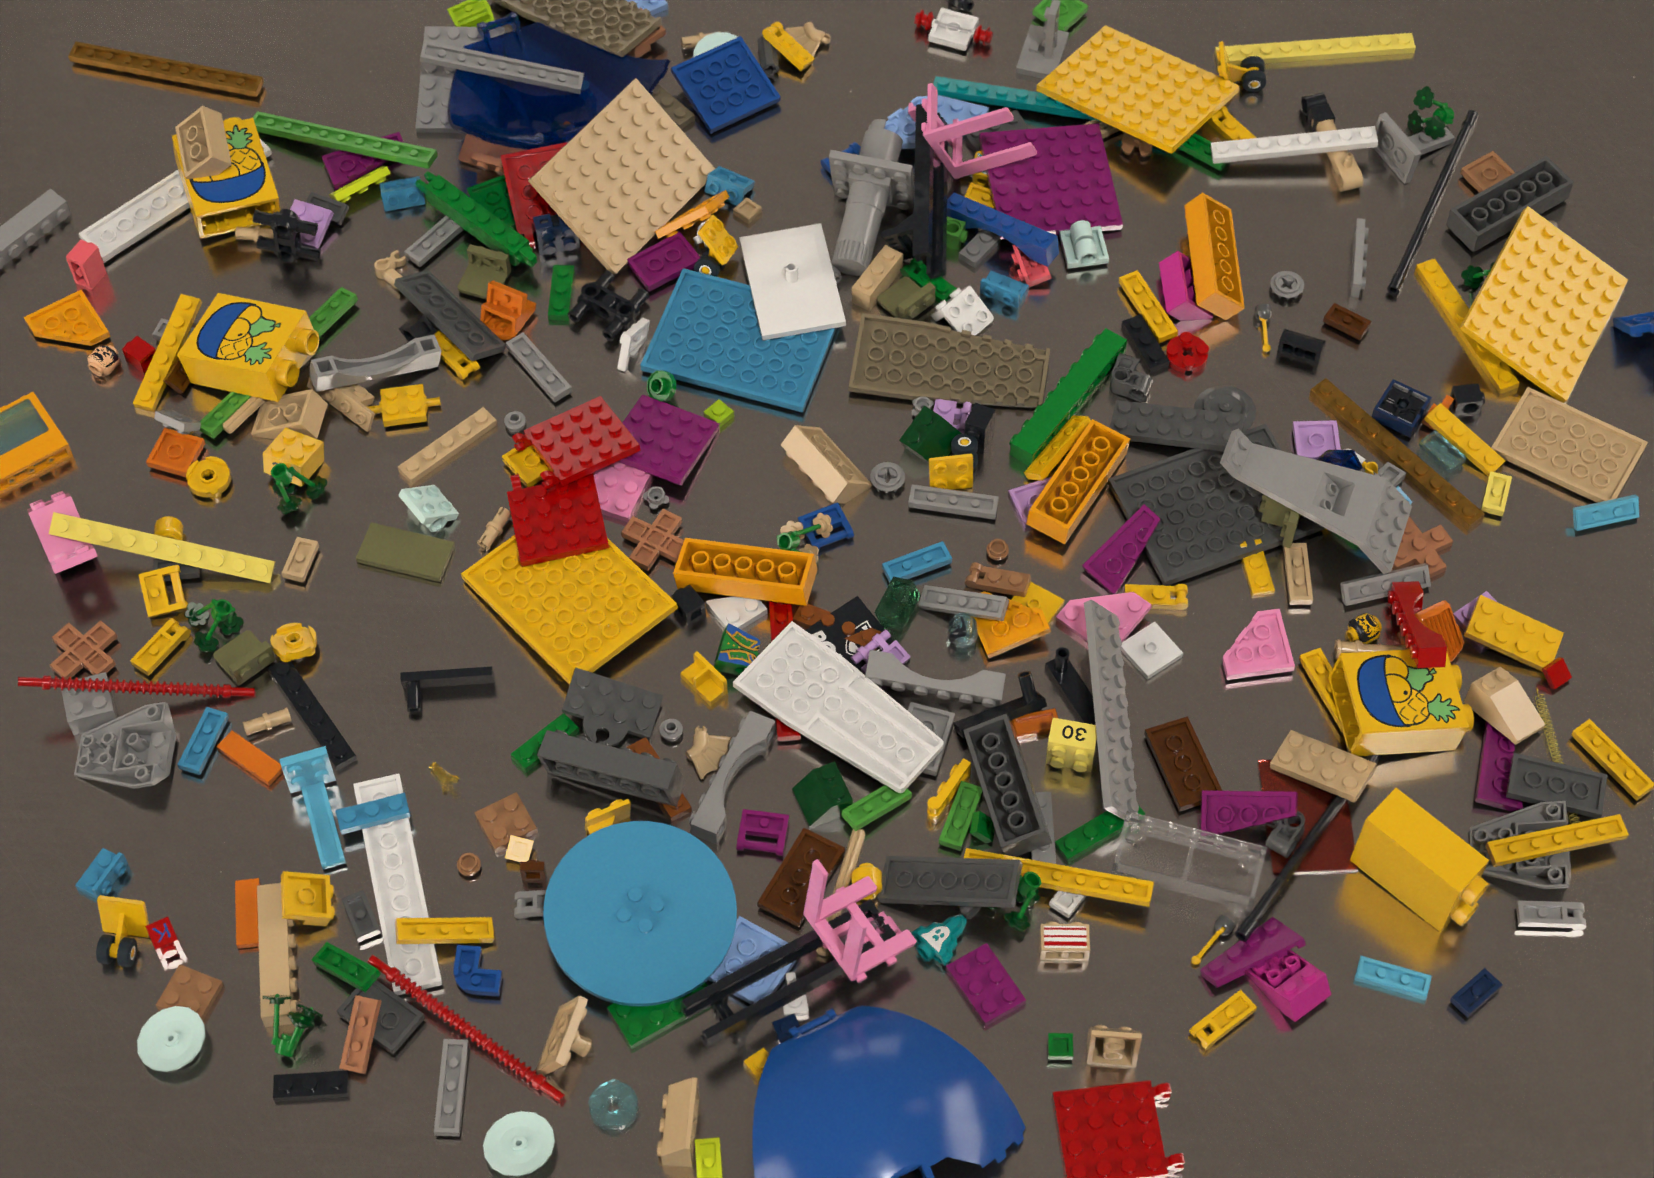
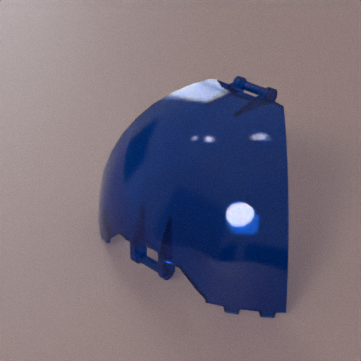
(530, 114)

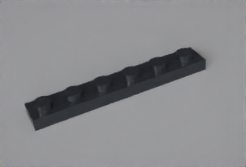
(312, 714)

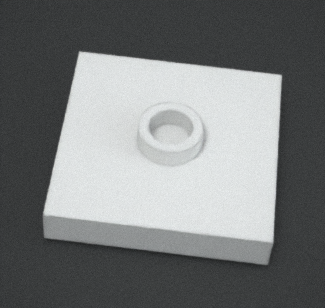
(1151, 650)

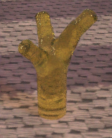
(442, 775)

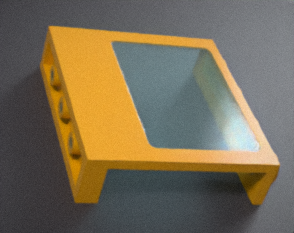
(28, 442)

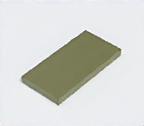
(405, 552)

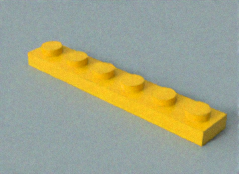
(166, 352)
(1556, 840)

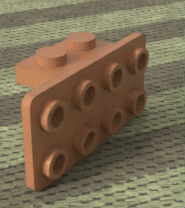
(484, 155)

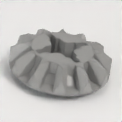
(1287, 278)
(879, 473)

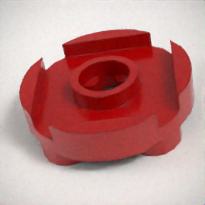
(1190, 343)

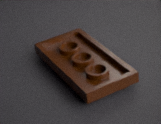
(1182, 762)
(789, 886)

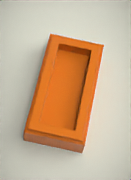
(1034, 724)

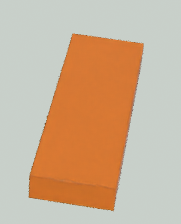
(250, 758)
(246, 913)

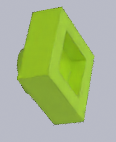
(719, 412)

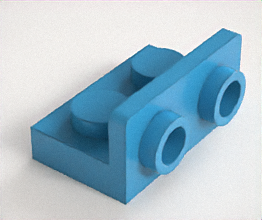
(724, 179)
(401, 194)
(1003, 289)
(102, 873)

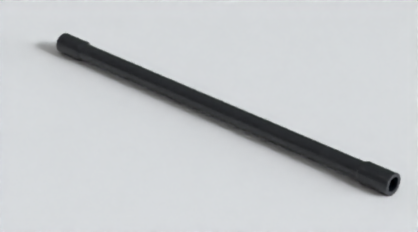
(1399, 276)
(1251, 922)

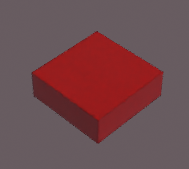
(1556, 673)

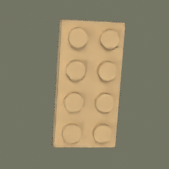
(1323, 766)

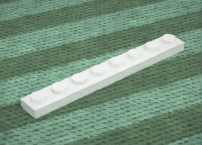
(1294, 144)

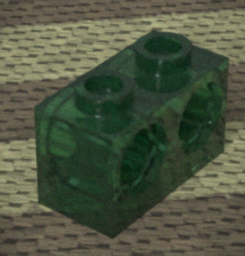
(897, 604)

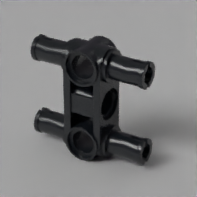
(287, 235)
(608, 305)

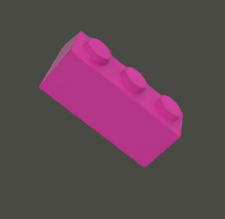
(1180, 289)

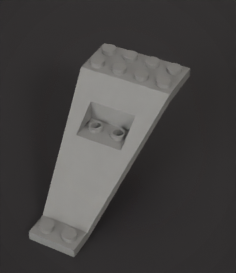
(1341, 499)

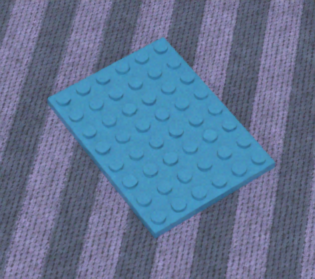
(715, 342)

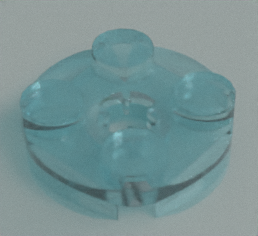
(606, 1093)

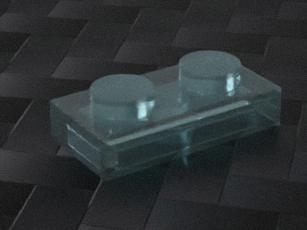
(1442, 451)

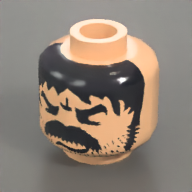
(103, 360)

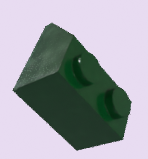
(929, 435)
(822, 795)

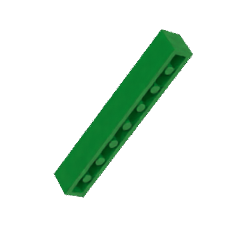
(1068, 396)

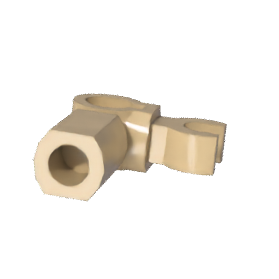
(386, 268)

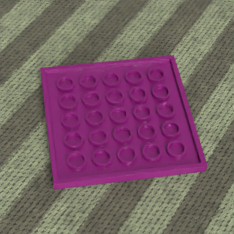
(1060, 184)

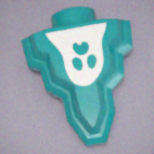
(939, 939)

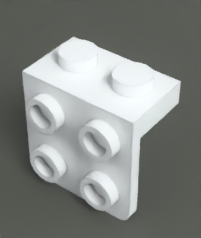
(964, 311)

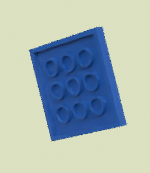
(725, 84)

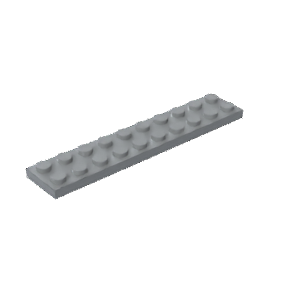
(1110, 710)

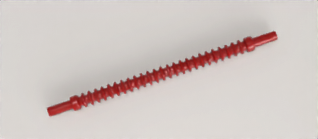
(48, 683)
(538, 1081)

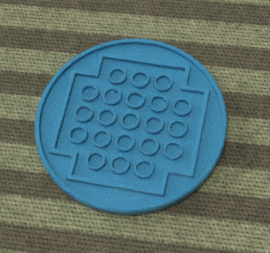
(640, 913)

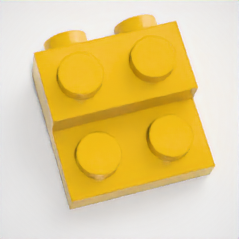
(307, 898)

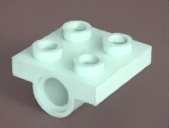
(1083, 245)
(429, 506)

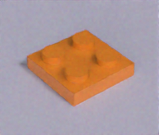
(175, 452)

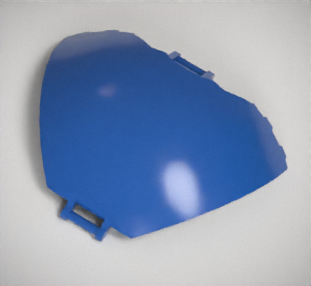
(876, 1101)

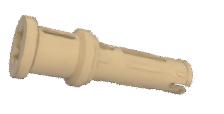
(1357, 646)

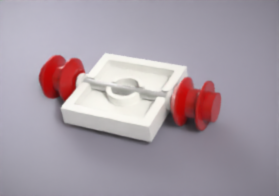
(953, 28)

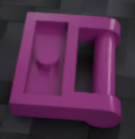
(763, 825)

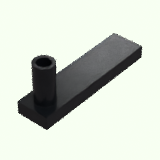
(437, 678)
(1071, 686)
(1028, 703)

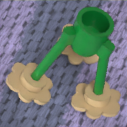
(793, 532)

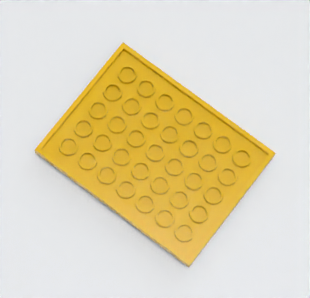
(1138, 89)
(1544, 304)
(572, 607)

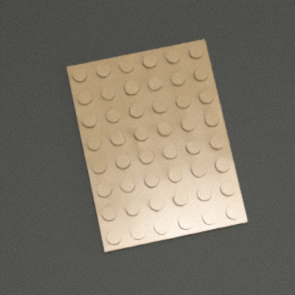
(623, 176)

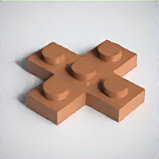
(654, 539)
(1422, 548)
(83, 650)

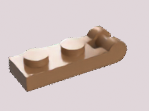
(998, 580)

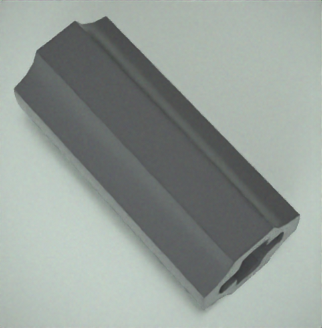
(768, 56)

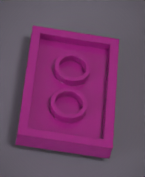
(663, 261)
(985, 984)

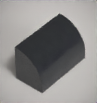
(1301, 346)

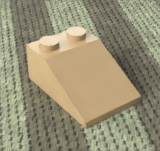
(296, 411)
(1504, 705)
(1113, 1046)

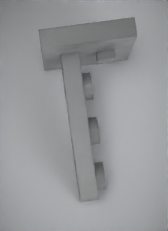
(1043, 45)
(1404, 152)

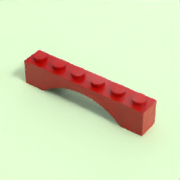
(1425, 646)

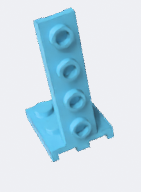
(310, 773)

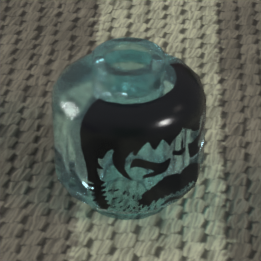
(962, 630)

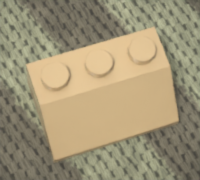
(203, 144)
(679, 1123)

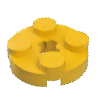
(208, 488)
(304, 646)

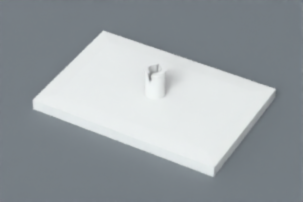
(792, 281)

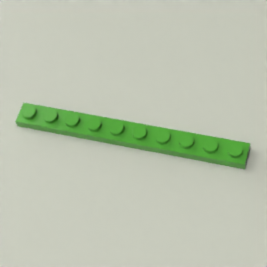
(345, 140)
(321, 321)

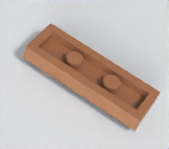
(360, 1034)

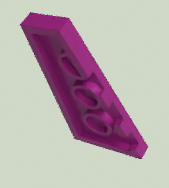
(348, 166)
(1120, 552)
(1495, 771)
(1245, 809)
(1265, 942)

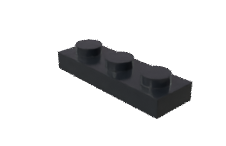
(1145, 343)
(311, 1085)

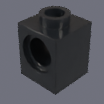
(417, 327)
(1467, 399)
(690, 604)

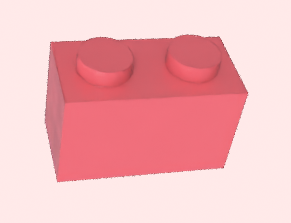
(86, 264)

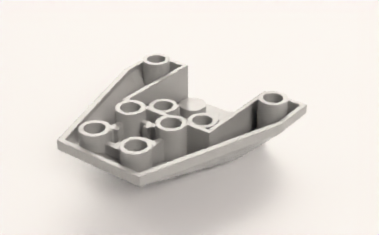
(129, 749)
(1540, 872)

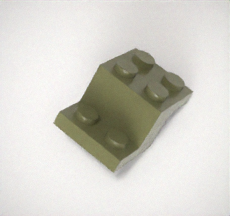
(1282, 516)

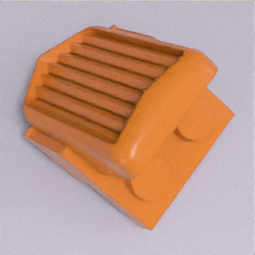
(506, 310)
(1441, 620)

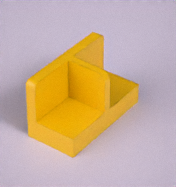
(705, 680)

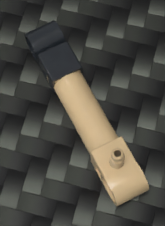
(1321, 118)

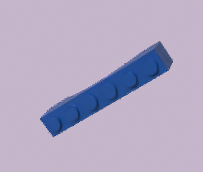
(1033, 241)

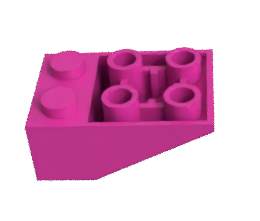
(1291, 984)

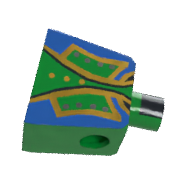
(736, 650)

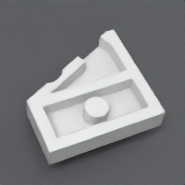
(632, 341)
(736, 611)

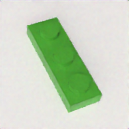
(874, 806)
(960, 816)

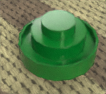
(661, 385)

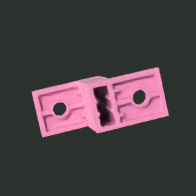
(61, 551)

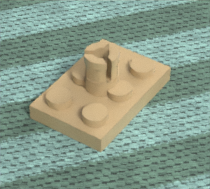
(565, 1037)

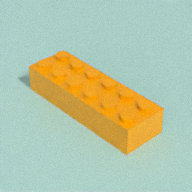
(1214, 256)
(1078, 481)
(746, 571)

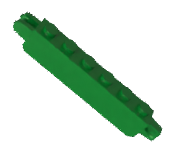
(476, 219)

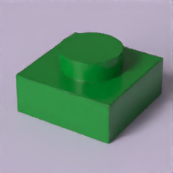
(982, 827)
(1060, 1046)

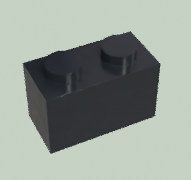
(981, 425)

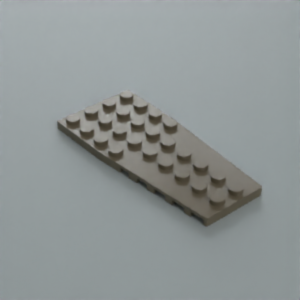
(602, 23)
(937, 363)

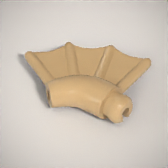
(809, 37)
(707, 751)

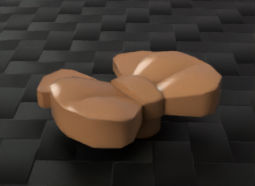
(1130, 142)

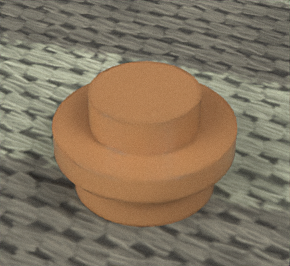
(997, 549)
(468, 864)

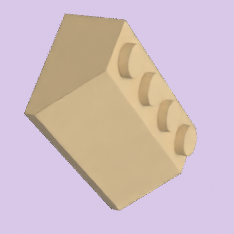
(825, 464)

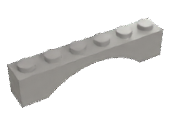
(338, 372)
(981, 687)
(753, 738)

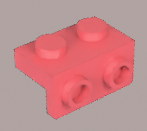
(1030, 271)

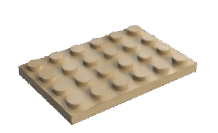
(1569, 447)

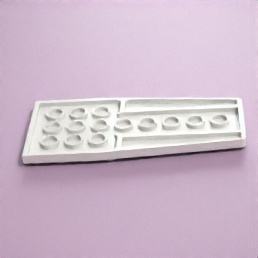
(838, 709)

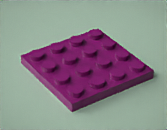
(668, 439)

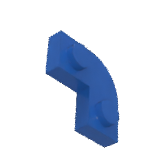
(470, 977)

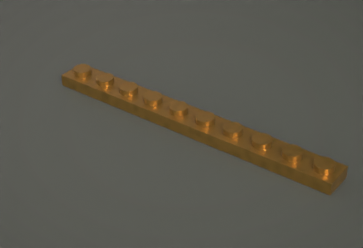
(166, 69)
(1397, 454)

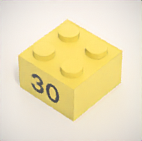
(1071, 745)

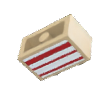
(1064, 942)

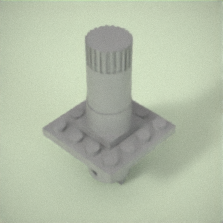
(869, 184)

